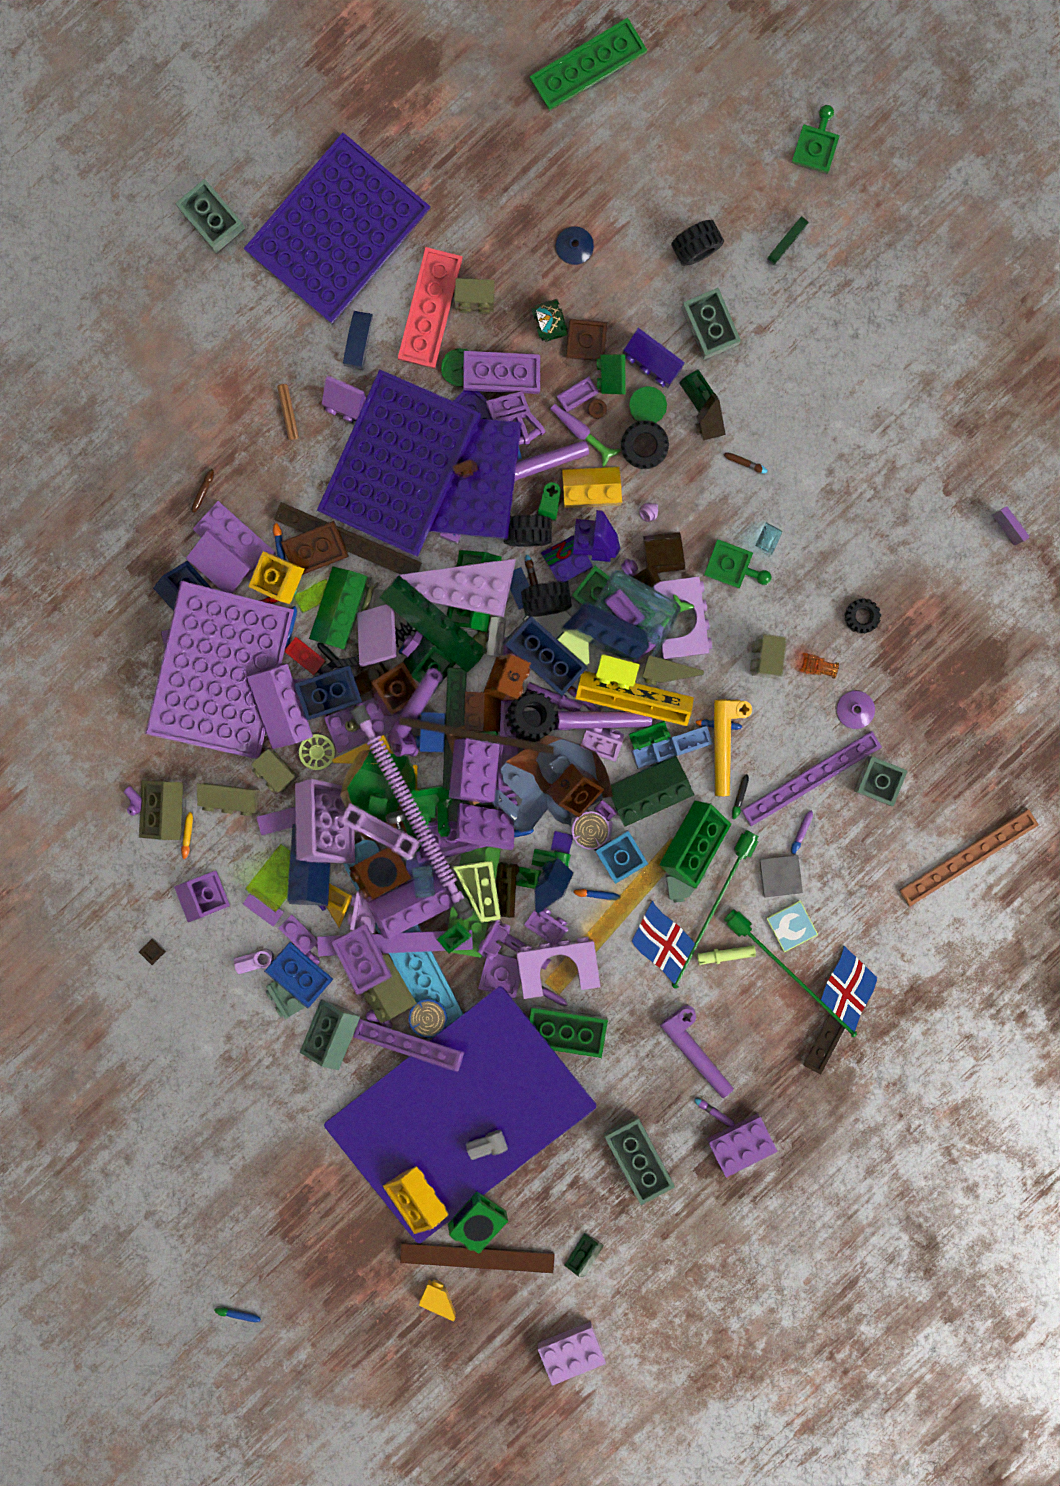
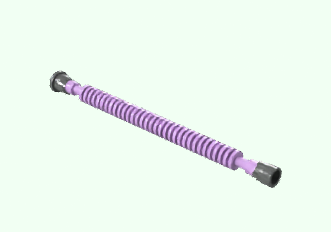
(460, 904)

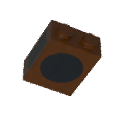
(379, 874)

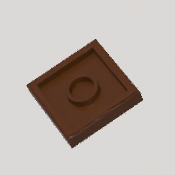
(586, 339)

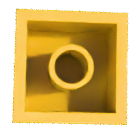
(276, 577)

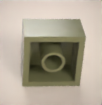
(474, 295)
(274, 771)

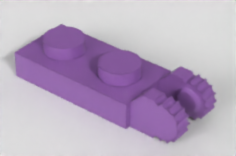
(300, 937)

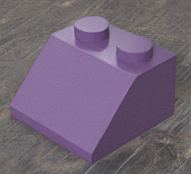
(202, 896)

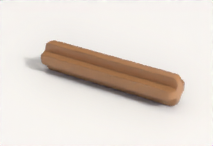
(288, 413)

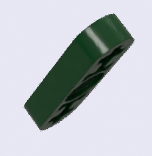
(788, 240)

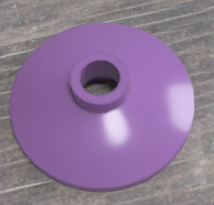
(846, 712)

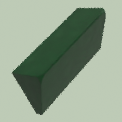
(696, 389)
(584, 1255)

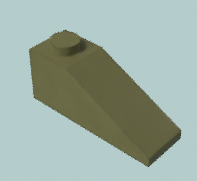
(662, 670)

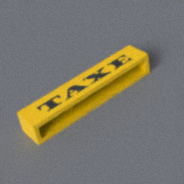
(638, 699)

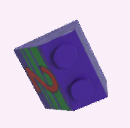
(565, 564)

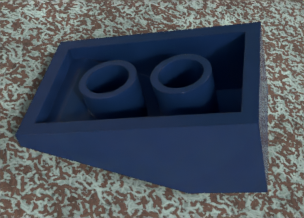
(328, 692)

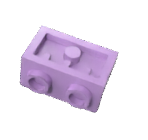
(603, 742)
(361, 914)

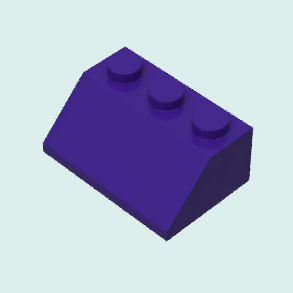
(653, 358)

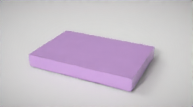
(376, 635)

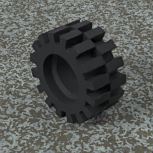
(851, 616)

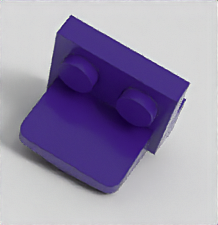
(596, 538)

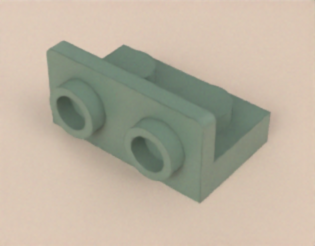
(285, 1002)

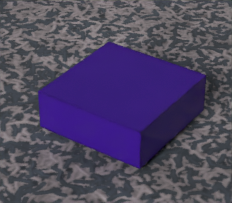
(561, 842)

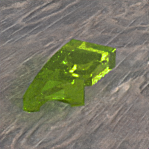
(310, 597)

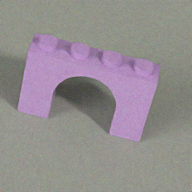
(696, 641)
(380, 831)
(531, 960)

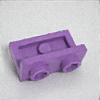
(547, 926)

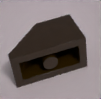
(710, 419)

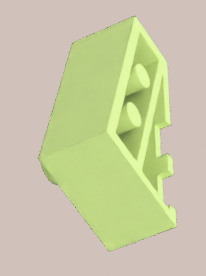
(481, 889)

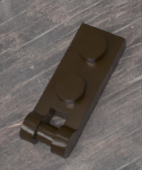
(506, 888)

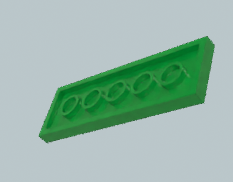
(588, 64)

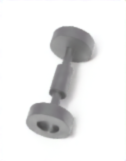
(396, 817)

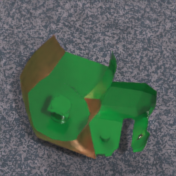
(369, 791)

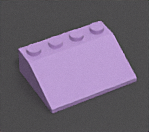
(318, 824)

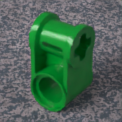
(550, 505)

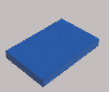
(298, 975)

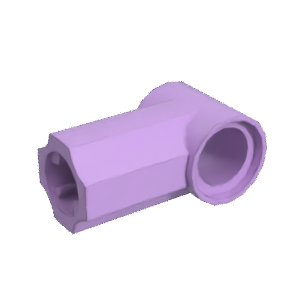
(252, 961)

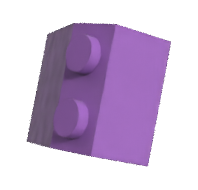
(342, 399)

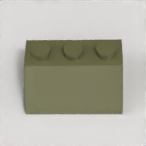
(227, 798)
(161, 810)
(390, 996)

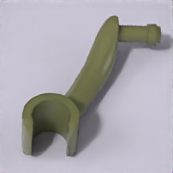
(368, 595)

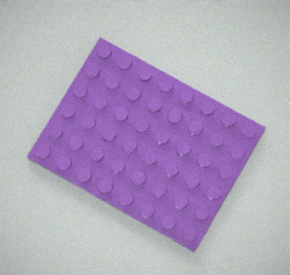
(205, 668)

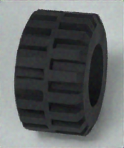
(697, 242)
(657, 456)
(529, 531)
(546, 599)
(545, 709)

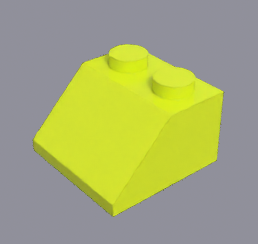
(617, 671)

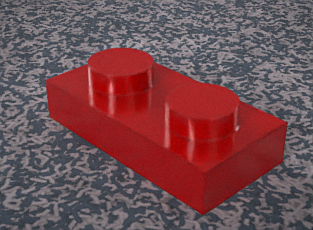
(305, 656)

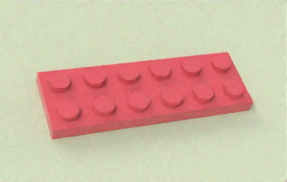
(430, 308)

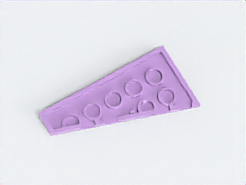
(469, 587)

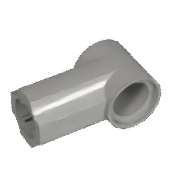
(492, 1144)

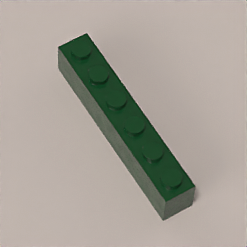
(433, 623)

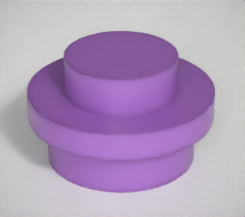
(629, 567)

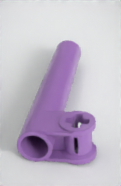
(550, 459)
(591, 719)
(401, 736)
(675, 1028)

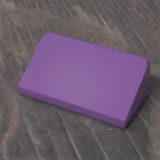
(262, 910)

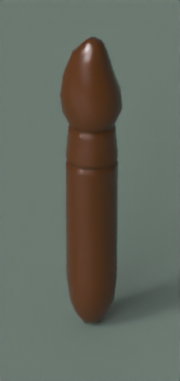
(202, 491)

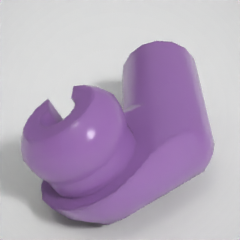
(135, 801)
(370, 1016)

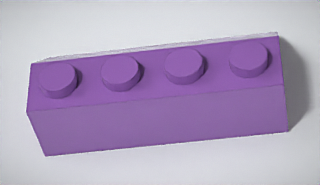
(279, 706)
(402, 909)

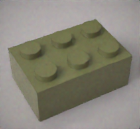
(768, 656)

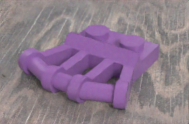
(513, 408)

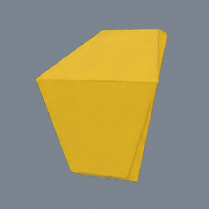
(338, 903)

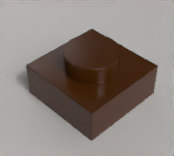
(465, 469)

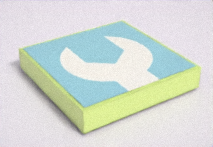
(792, 926)

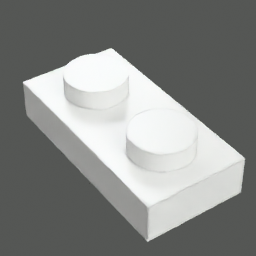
(496, 636)

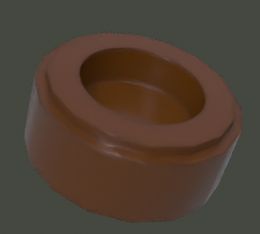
(597, 409)

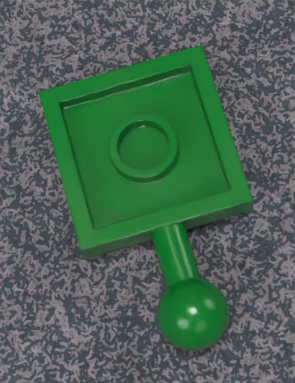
(815, 145)
(730, 565)

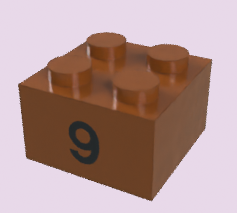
(507, 677)

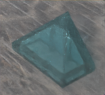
(768, 539)

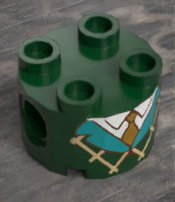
(550, 320)

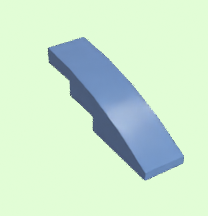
(673, 746)

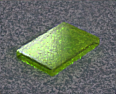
(271, 881)

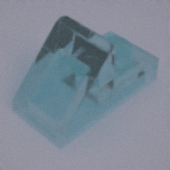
(423, 881)

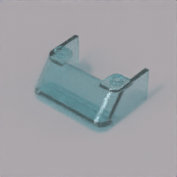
(657, 608)

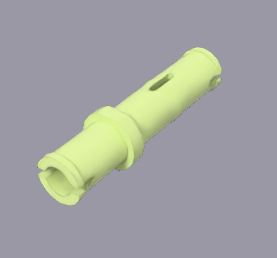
(725, 955)

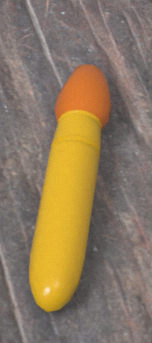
(185, 849)

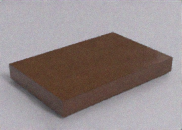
(315, 547)

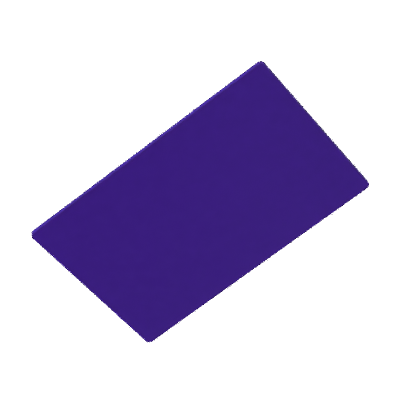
(430, 1112)

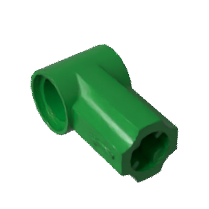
(540, 857)

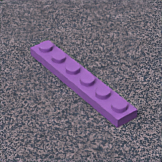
(408, 1045)

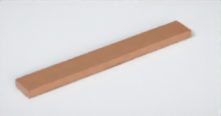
(968, 857)

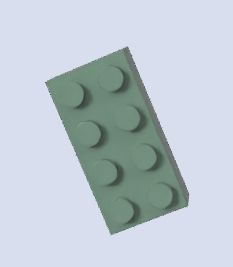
(639, 1160)

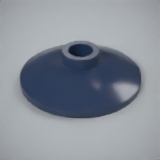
(574, 255)

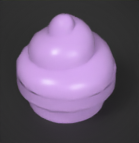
(649, 512)

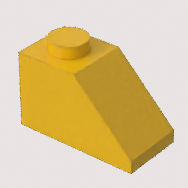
(437, 1299)

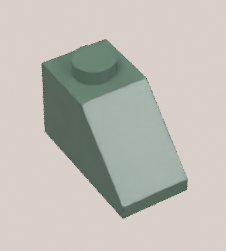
(678, 890)

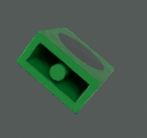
(477, 1222)

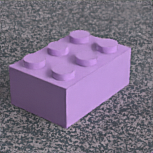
(571, 1353)

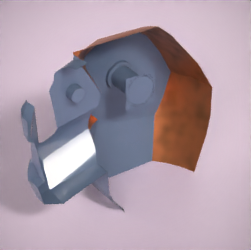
(534, 772)

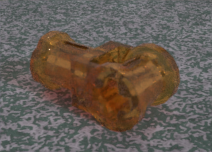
(817, 665)

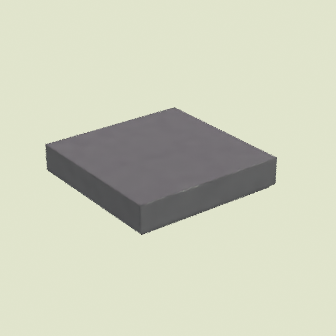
(781, 876)

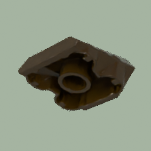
(664, 552)

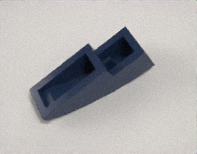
(357, 340)

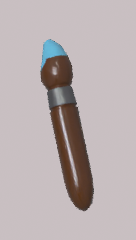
(745, 462)
(531, 572)

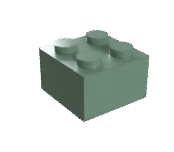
(880, 781)

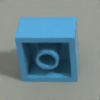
(621, 857)

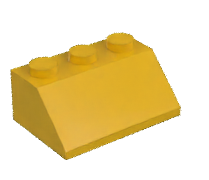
(592, 487)
(416, 1200)

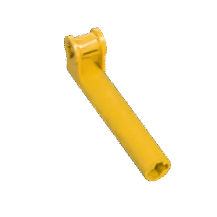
(723, 713)

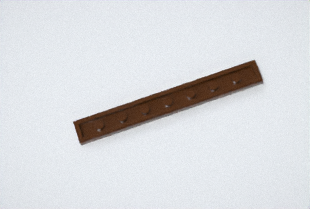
(487, 1259)

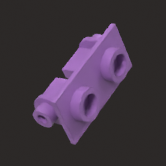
(488, 947)

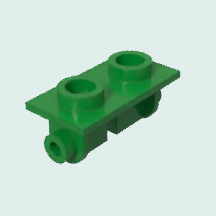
(648, 735)

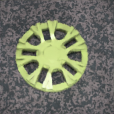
(317, 752)

